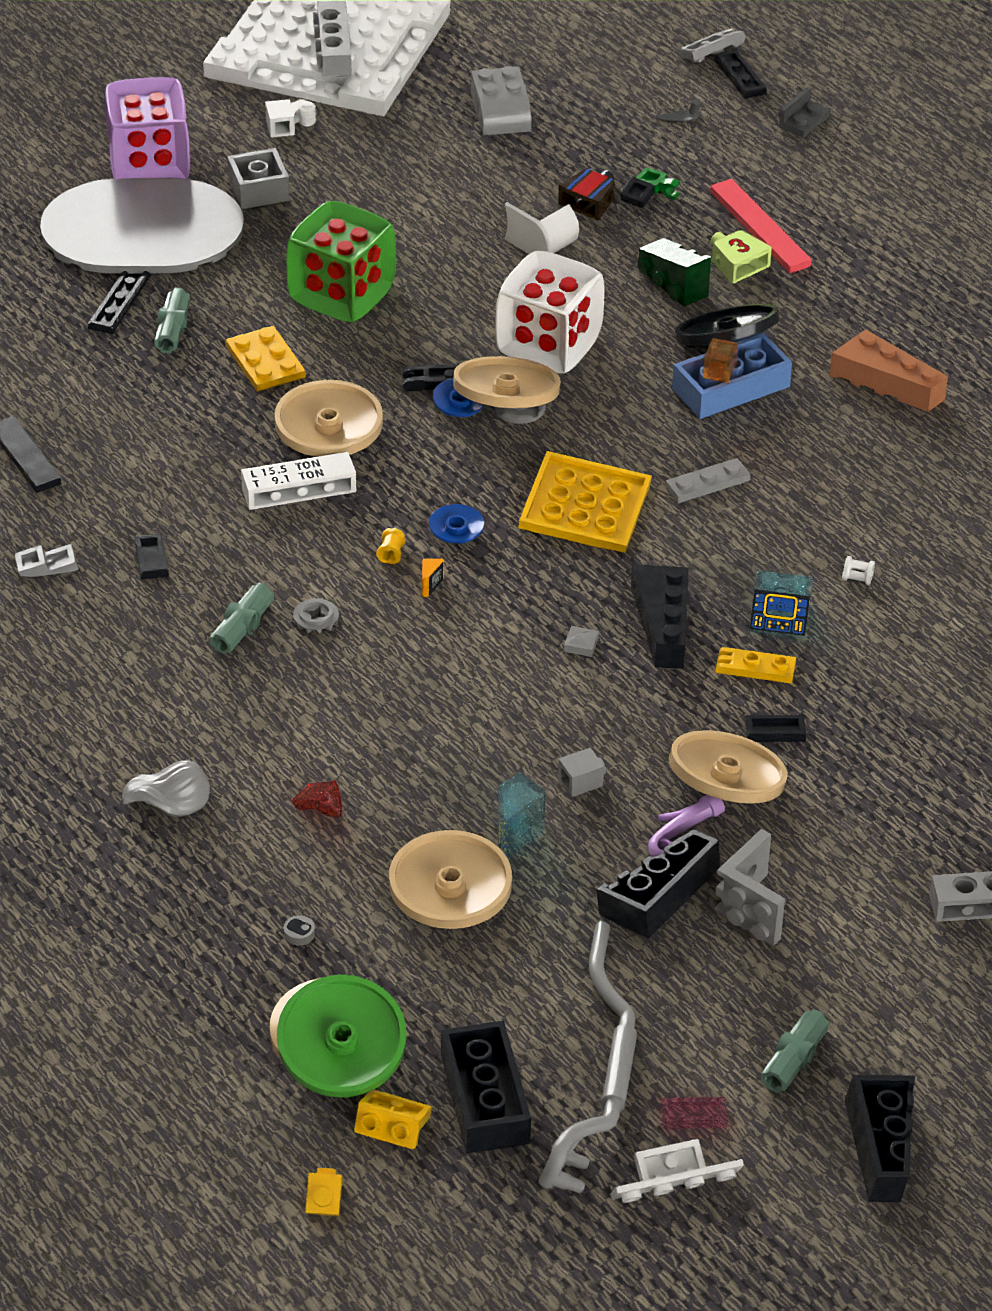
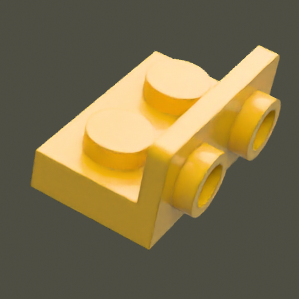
(391, 1118)

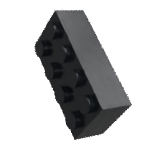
(485, 1087)

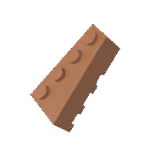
(888, 371)

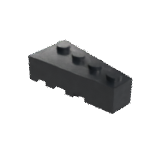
(663, 610)
(661, 885)
(882, 1129)

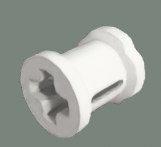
(851, 564)

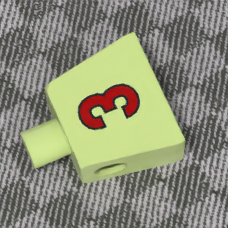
(739, 255)

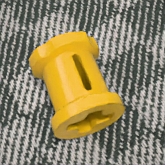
(392, 542)

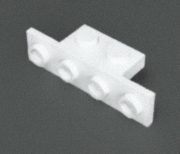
(673, 1166)

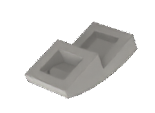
(36, 562)

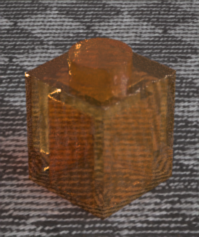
(720, 360)

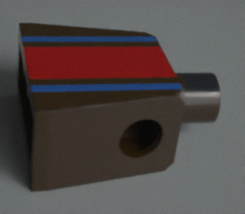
(588, 192)

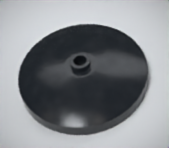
(727, 324)

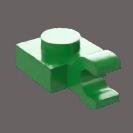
(661, 182)

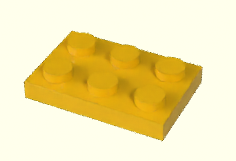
(265, 358)

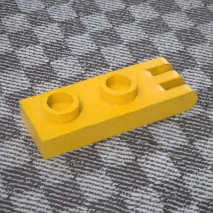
(756, 665)

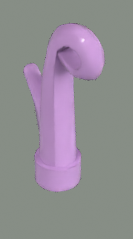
(684, 819)

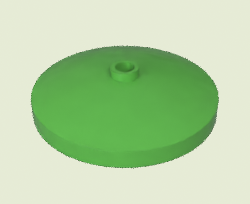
(338, 1011)

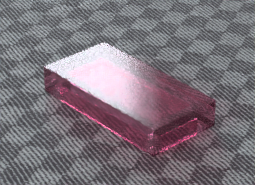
(693, 1113)

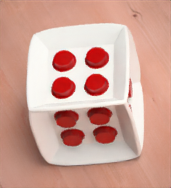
(550, 310)

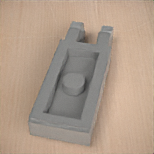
(712, 45)

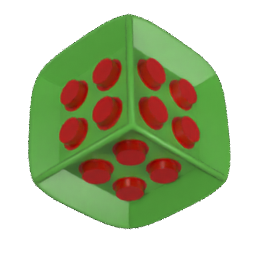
(341, 261)

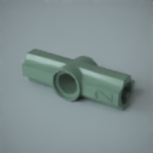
(172, 320)
(241, 618)
(795, 1050)

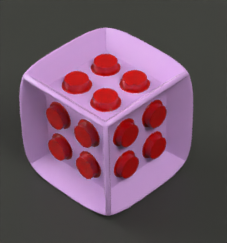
(147, 128)

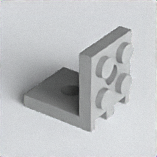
(743, 890)

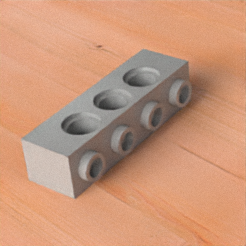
(332, 38)
(961, 896)

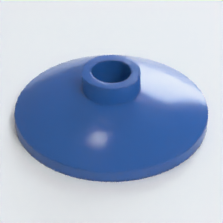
(453, 403)
(456, 523)

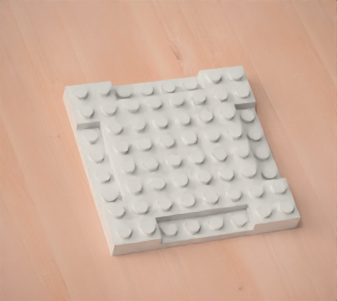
(277, 50)

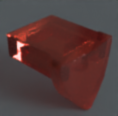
(320, 796)

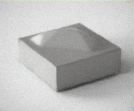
(581, 641)

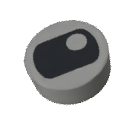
(299, 930)

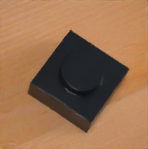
(637, 192)

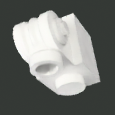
(283, 115)

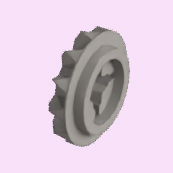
(310, 608)

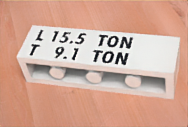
(298, 480)

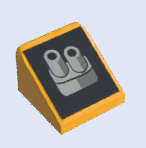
(431, 575)

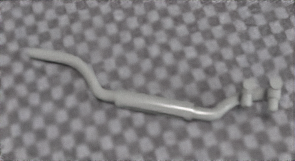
(615, 1082)

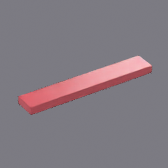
(760, 225)

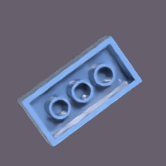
(758, 372)

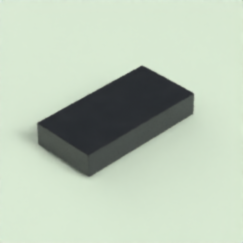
(151, 556)
(775, 728)

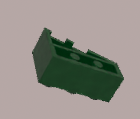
(676, 270)

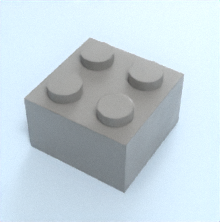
(258, 178)

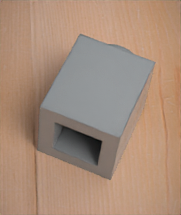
(581, 772)

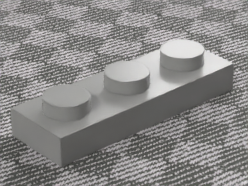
(707, 480)

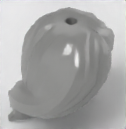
(174, 790)

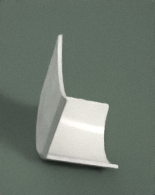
(544, 235)

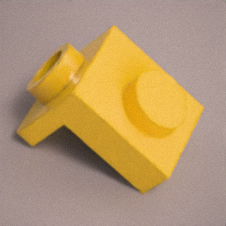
(324, 1192)

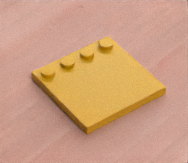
(585, 502)

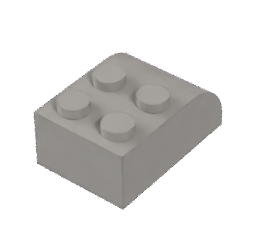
(501, 100)

